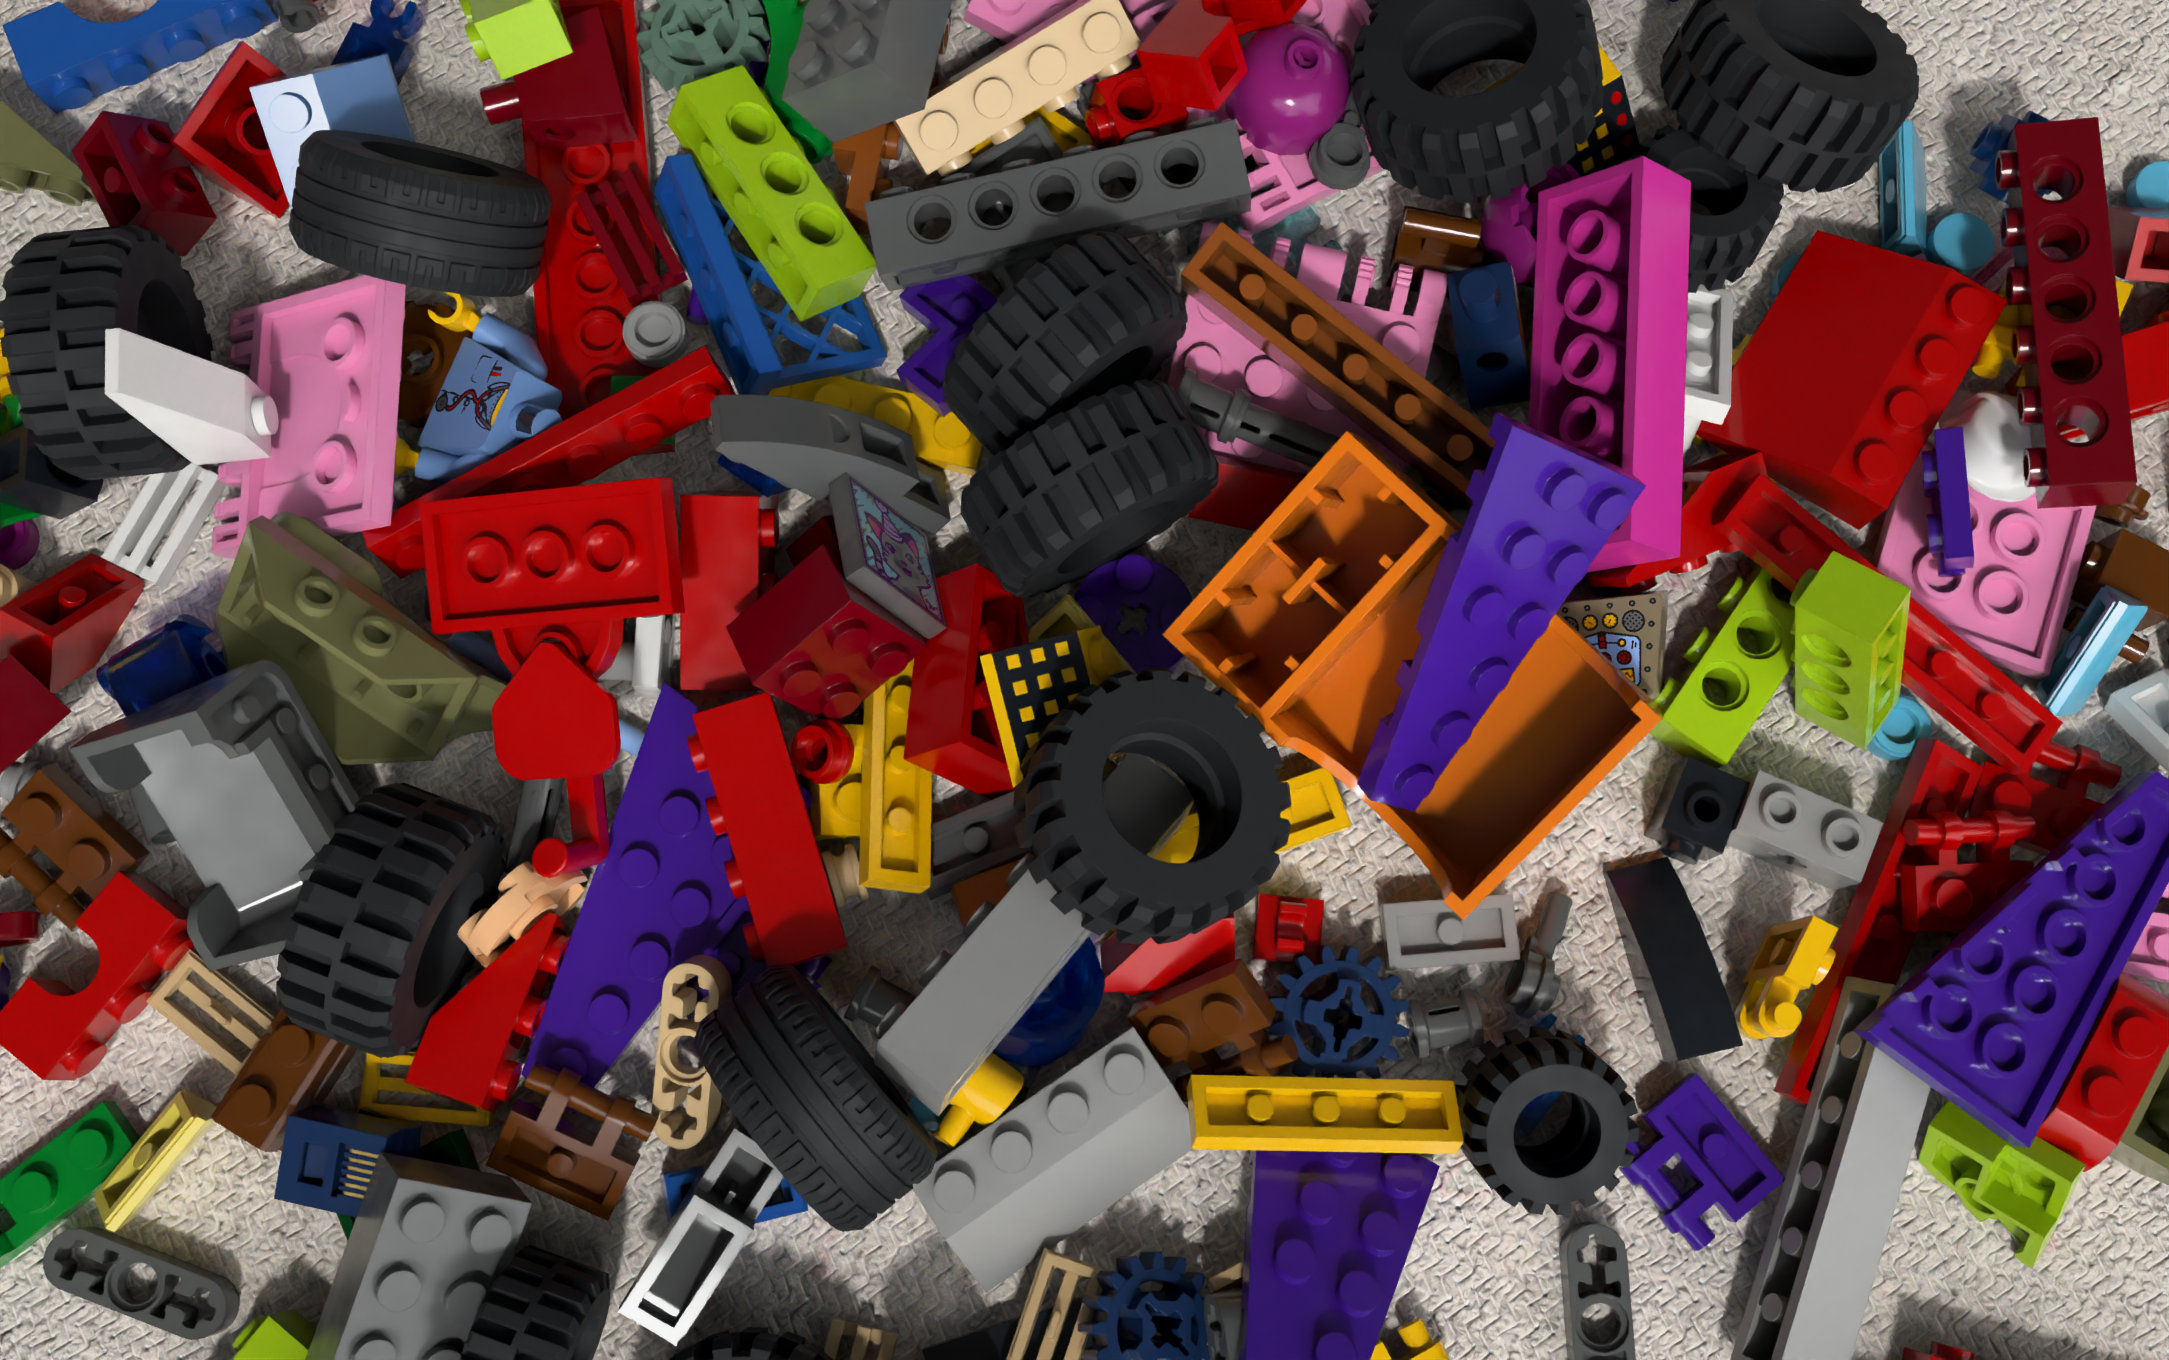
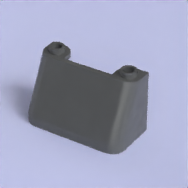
(241, 791)

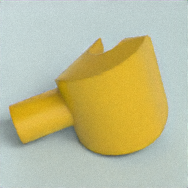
(980, 1099)

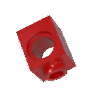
(1129, 91)

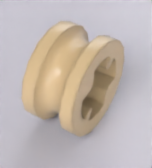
(844, 875)

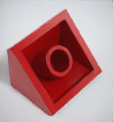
(226, 135)

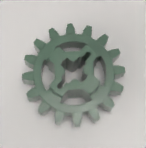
(701, 39)

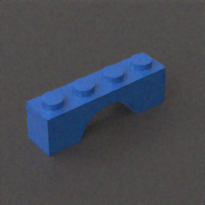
(79, 59)

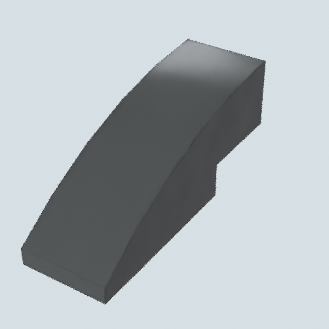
(702, 1236)

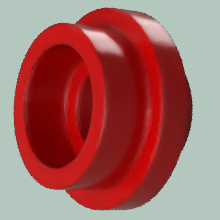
(809, 751)

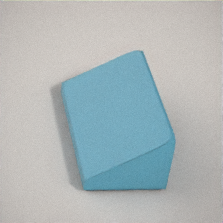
(1903, 193)
(2089, 651)

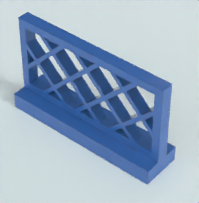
(728, 302)

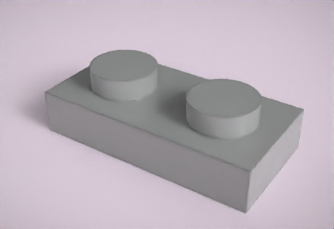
(1435, 936)

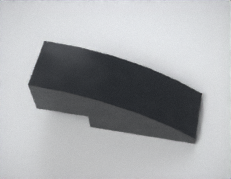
(1671, 961)

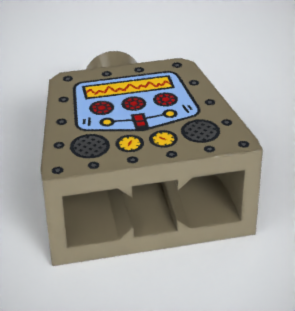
(1626, 631)

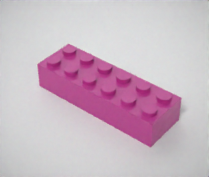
(1616, 339)

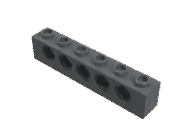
(1033, 232)

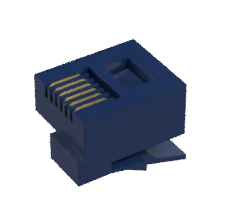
(333, 1154)

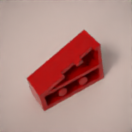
(724, 569)
(950, 705)

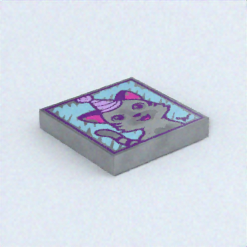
(886, 556)

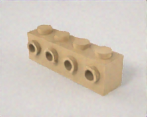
(1016, 80)

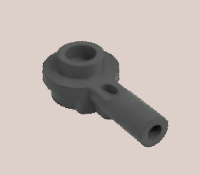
(1342, 154)
(1532, 978)

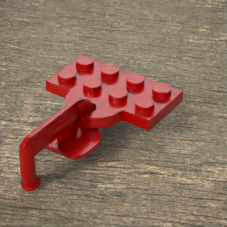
(547, 572)

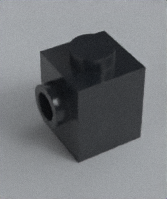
(1696, 811)

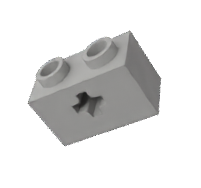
(1803, 832)

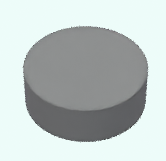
(655, 334)

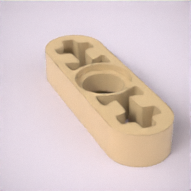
(671, 1073)

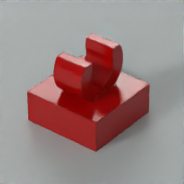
(1287, 928)

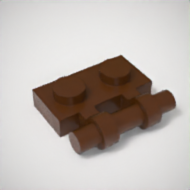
(74, 834)
(1207, 1013)
(564, 1157)

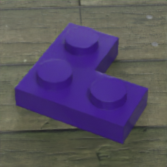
(949, 311)

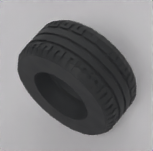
(419, 214)
(814, 1098)

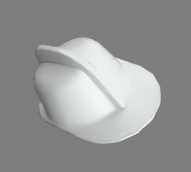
(1991, 442)

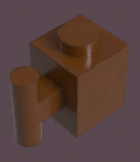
(1434, 243)
(2132, 568)

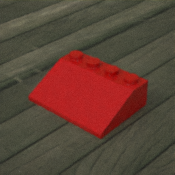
(1853, 372)

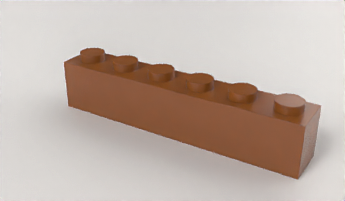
(1339, 362)

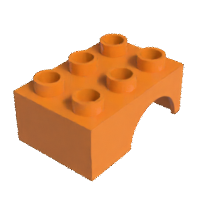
(1312, 642)

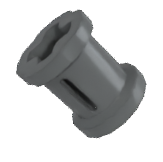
(1444, 1023)

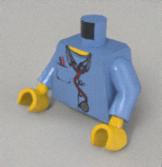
(487, 401)

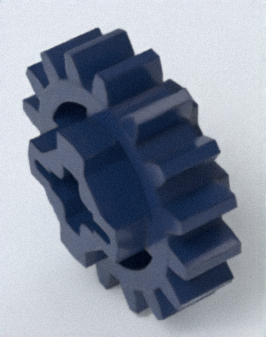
(1340, 989)
(1147, 1324)

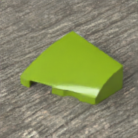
(2002, 1181)

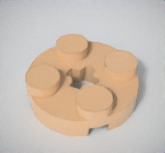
(524, 902)

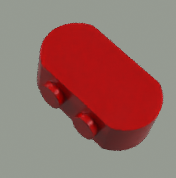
(2109, 1073)

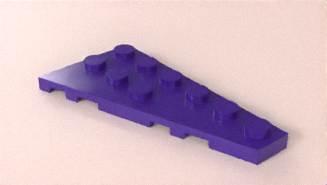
(1500, 581)
(644, 906)
(2025, 982)
(1326, 1249)

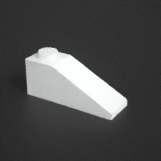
(189, 401)

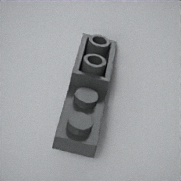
(815, 443)

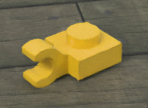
(838, 805)

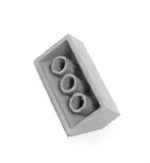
(1057, 1160)

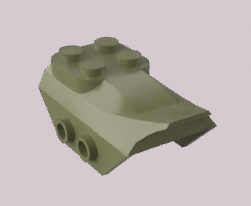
(357, 660)

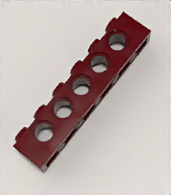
(2069, 161)

